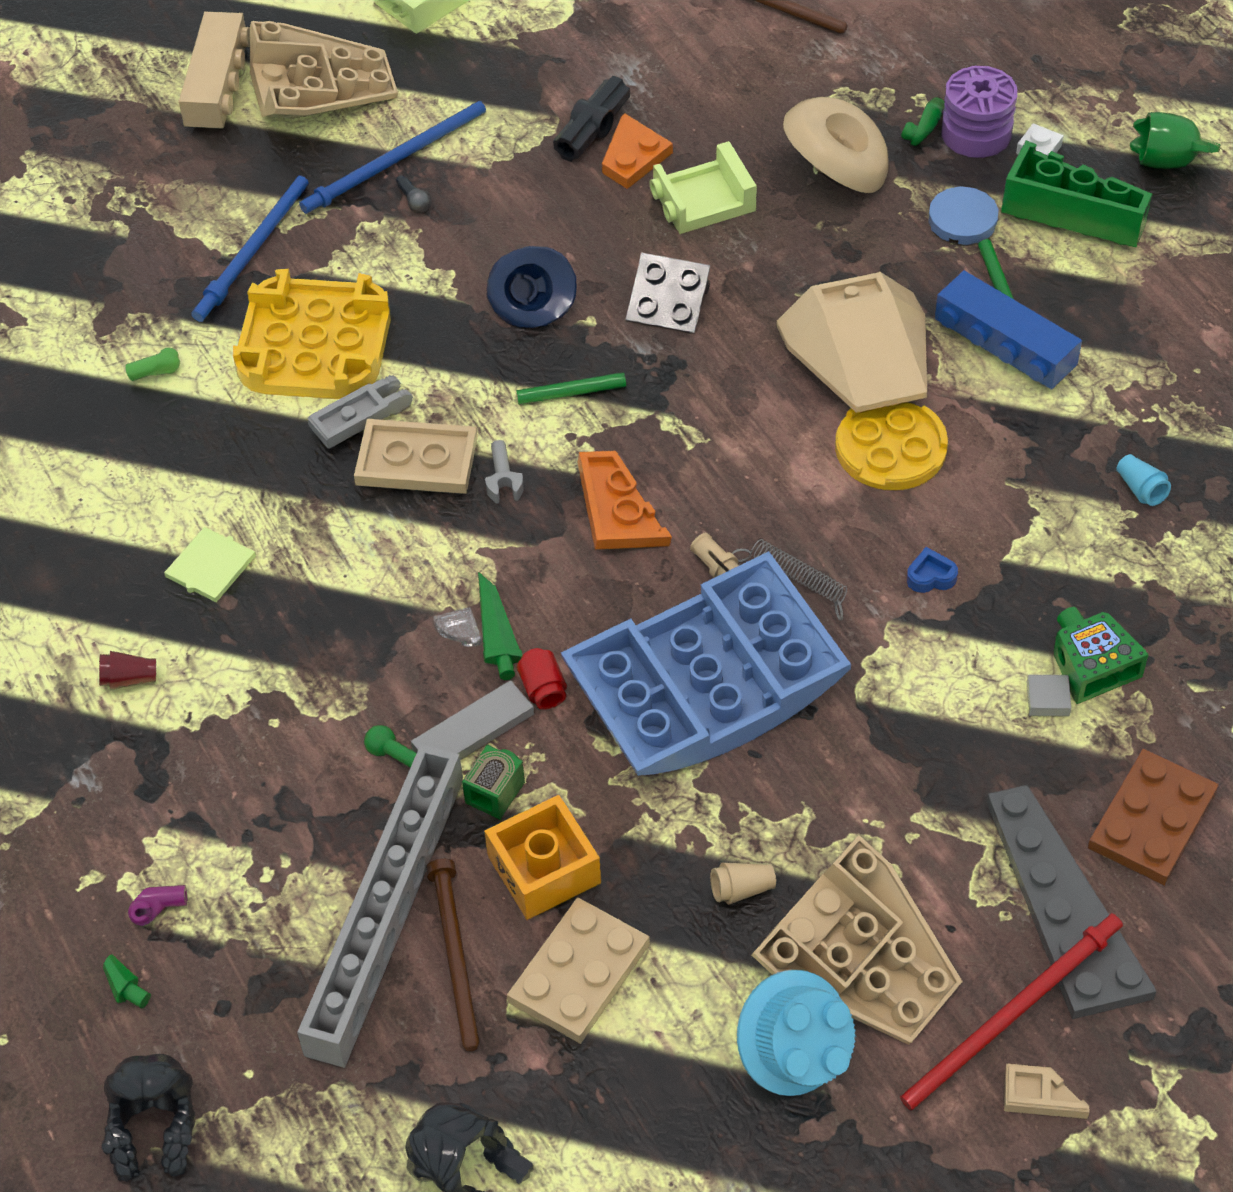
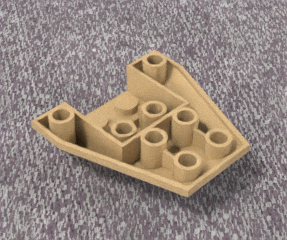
(313, 72)
(861, 340)
(867, 942)

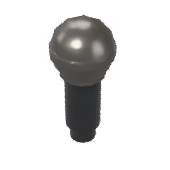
(418, 200)

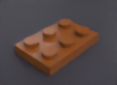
(1153, 816)

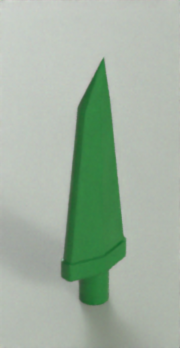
(498, 637)

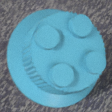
(795, 1033)

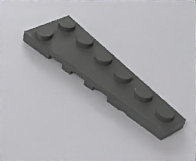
(1064, 907)

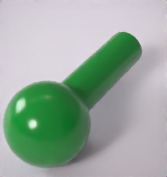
(382, 741)

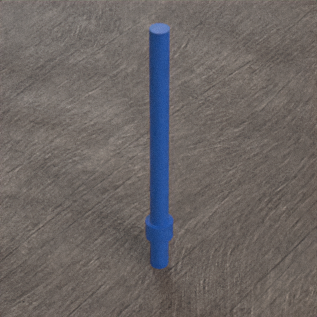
(218, 290)

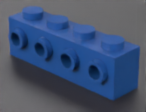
(1008, 329)

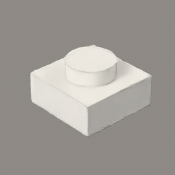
(1044, 138)

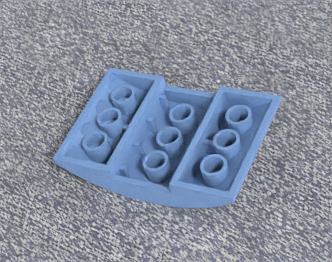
(708, 669)

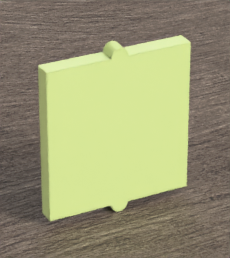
(210, 564)

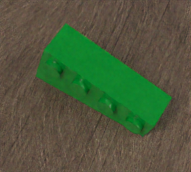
(1074, 198)

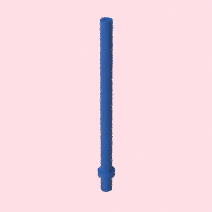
(324, 196)

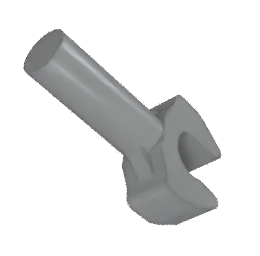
(503, 475)

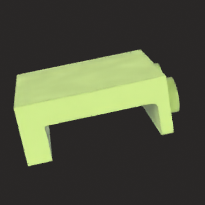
(706, 191)

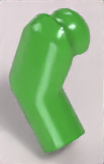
(163, 363)

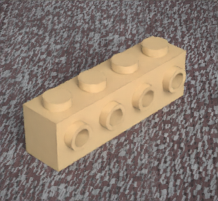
(214, 70)

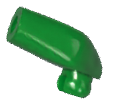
(929, 119)

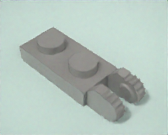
(351, 412)

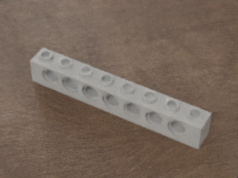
(380, 907)

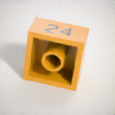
(543, 857)

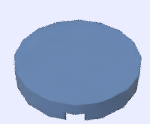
(963, 215)

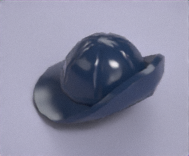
(531, 286)

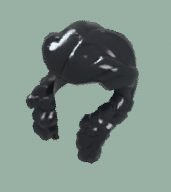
(135, 1087)
(440, 1142)

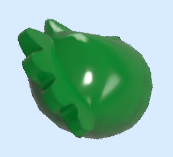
(1169, 141)

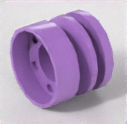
(979, 111)

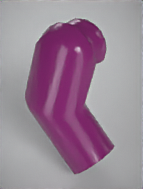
(154, 901)

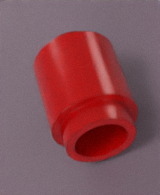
(542, 678)

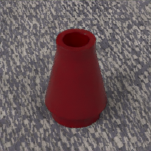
(125, 670)

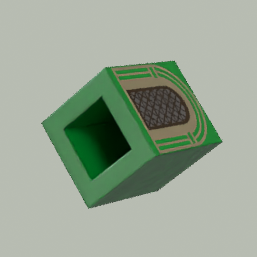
(493, 781)

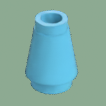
(1144, 480)

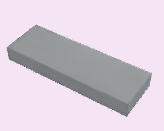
(478, 722)

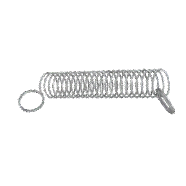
(837, 602)

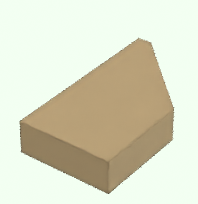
(1040, 1092)

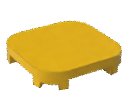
(312, 336)

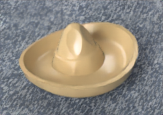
(839, 142)

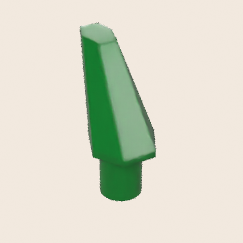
(124, 983)

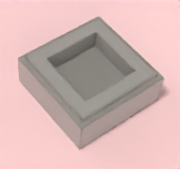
(1048, 695)

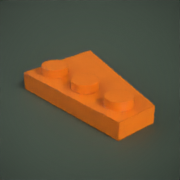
(615, 506)

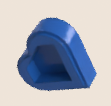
(931, 571)

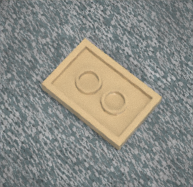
(416, 456)
(578, 970)

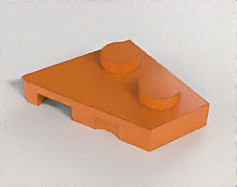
(634, 152)

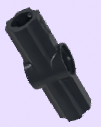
(591, 118)

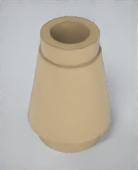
(740, 881)

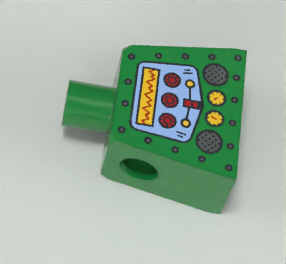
(1096, 654)

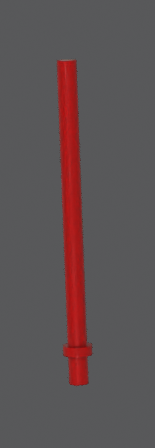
(1093, 939)

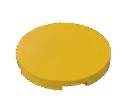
(892, 446)

